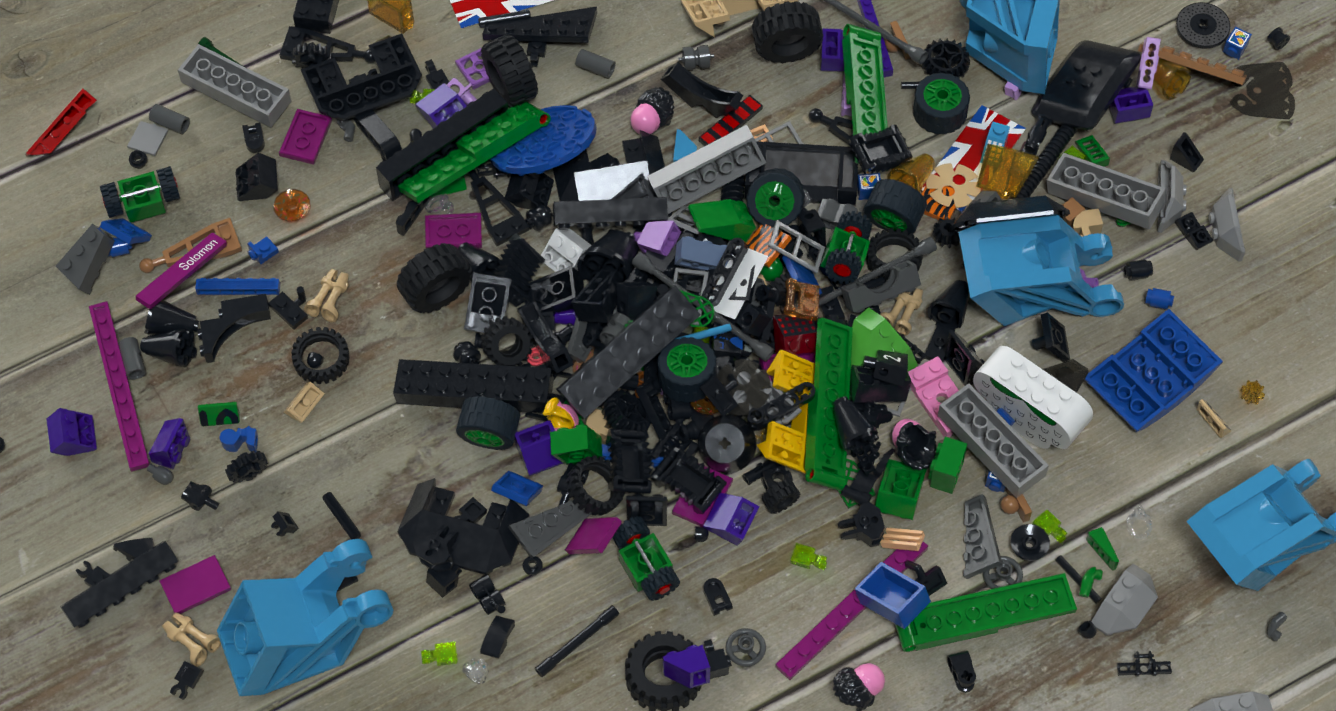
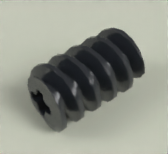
(734, 190)

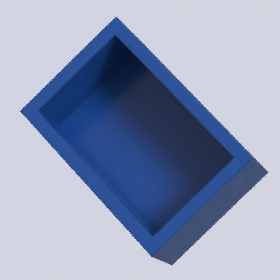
(892, 595)

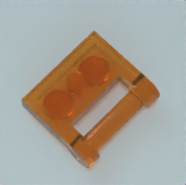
(807, 303)

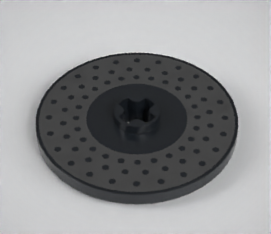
(1207, 14)

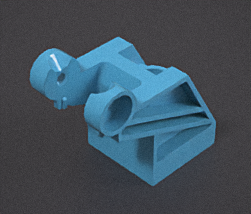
(1014, 39)
(1033, 267)
(1264, 524)
(295, 626)

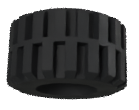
(497, 331)

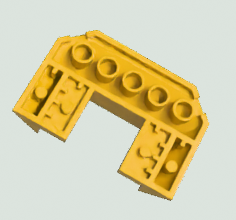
(783, 443)

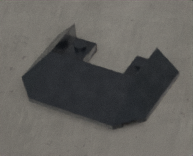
(395, 82)
(578, 182)
(1008, 210)
(477, 546)

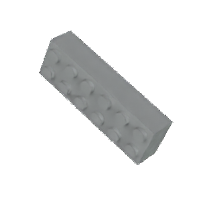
(234, 85)
(707, 168)
(1107, 190)
(993, 440)

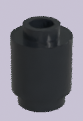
(1138, 269)

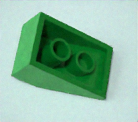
(723, 219)
(900, 490)

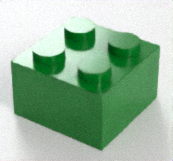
(575, 444)
(947, 464)

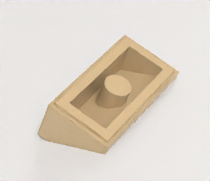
(304, 402)
(1213, 418)

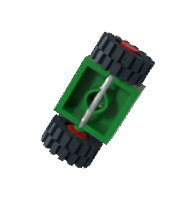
(140, 195)
(847, 247)
(645, 559)

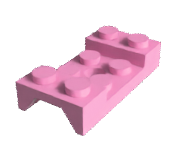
(927, 384)

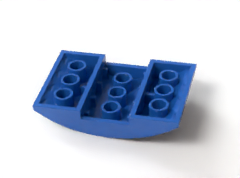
(1154, 371)

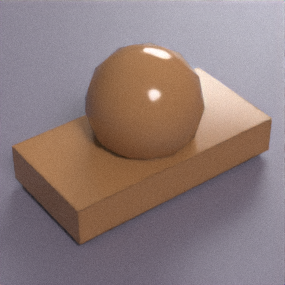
(897, 33)
(1011, 504)

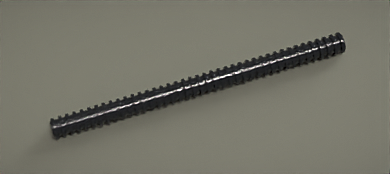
(1045, 161)

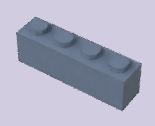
(698, 254)

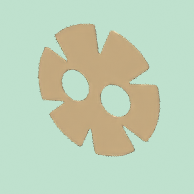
(946, 174)

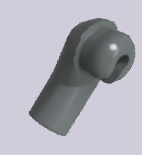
(348, 127)
(1277, 621)

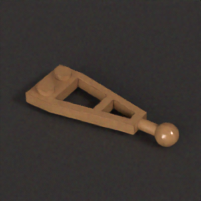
(222, 228)

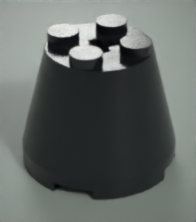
(611, 251)
(737, 454)

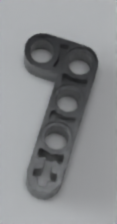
(378, 134)

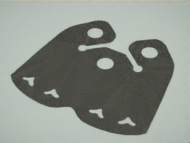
(1273, 91)

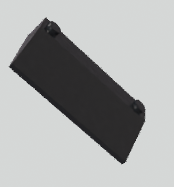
(822, 169)

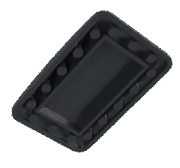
(1086, 84)

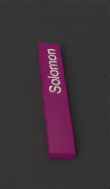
(181, 270)

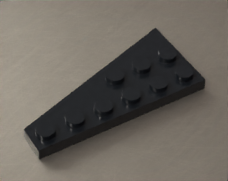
(555, 27)

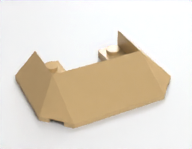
(710, 12)

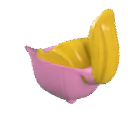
(560, 414)

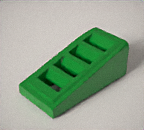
(1103, 159)
(1101, 544)

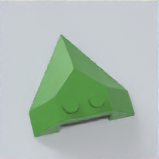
(875, 333)

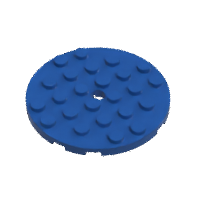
(549, 146)

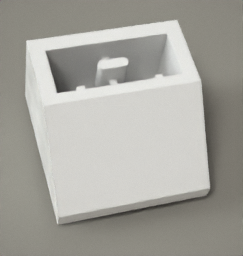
(564, 249)

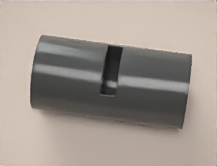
(595, 63)
(169, 119)
(132, 358)

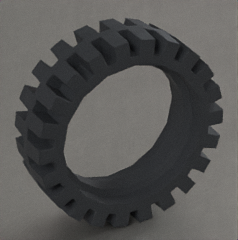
(891, 238)
(318, 336)
(579, 493)

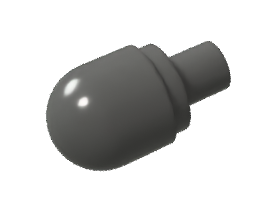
(160, 474)

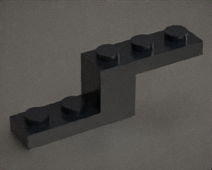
(663, 263)

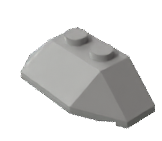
(1172, 180)
(1226, 226)
(741, 396)
(1126, 602)
(1239, 702)

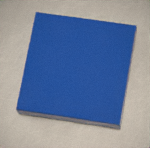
(125, 231)
(800, 272)
(517, 488)

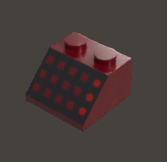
(794, 334)

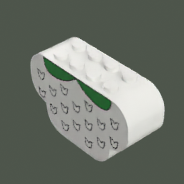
(1039, 403)

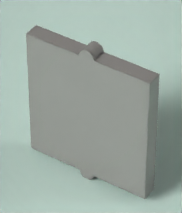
(147, 138)

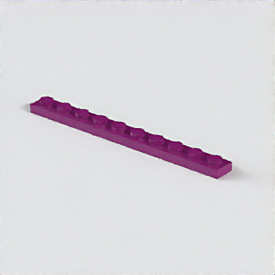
(119, 386)
(837, 620)

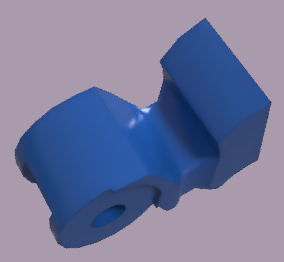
(233, 440)

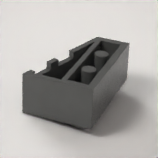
(86, 257)

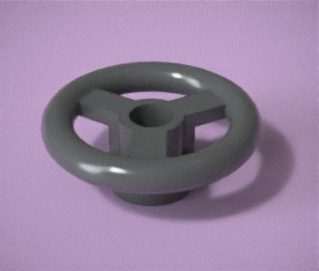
(1006, 567)
(745, 639)

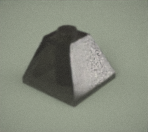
(1069, 373)

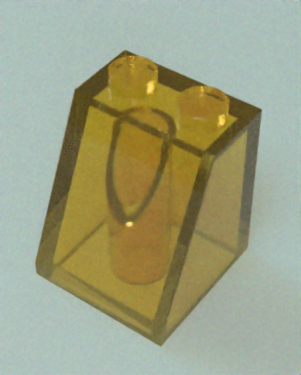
(393, 12)
(1005, 170)

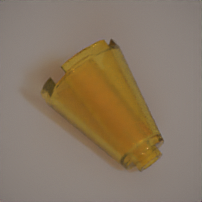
(1170, 78)
(914, 172)

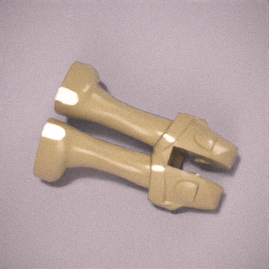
(328, 284)
(911, 303)
(197, 652)

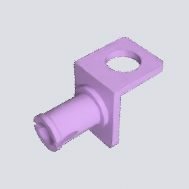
(464, 92)

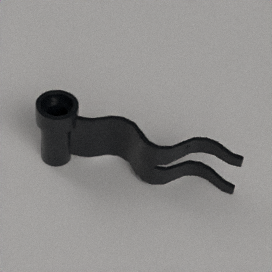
(862, 483)

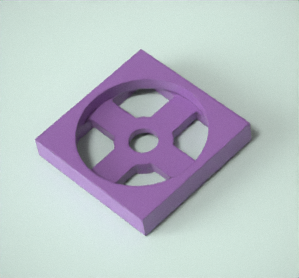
(460, 63)

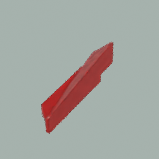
(62, 124)

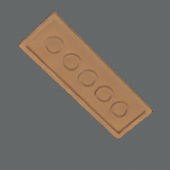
(1200, 64)

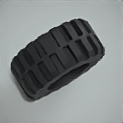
(787, 32)
(509, 70)
(434, 278)
(645, 691)

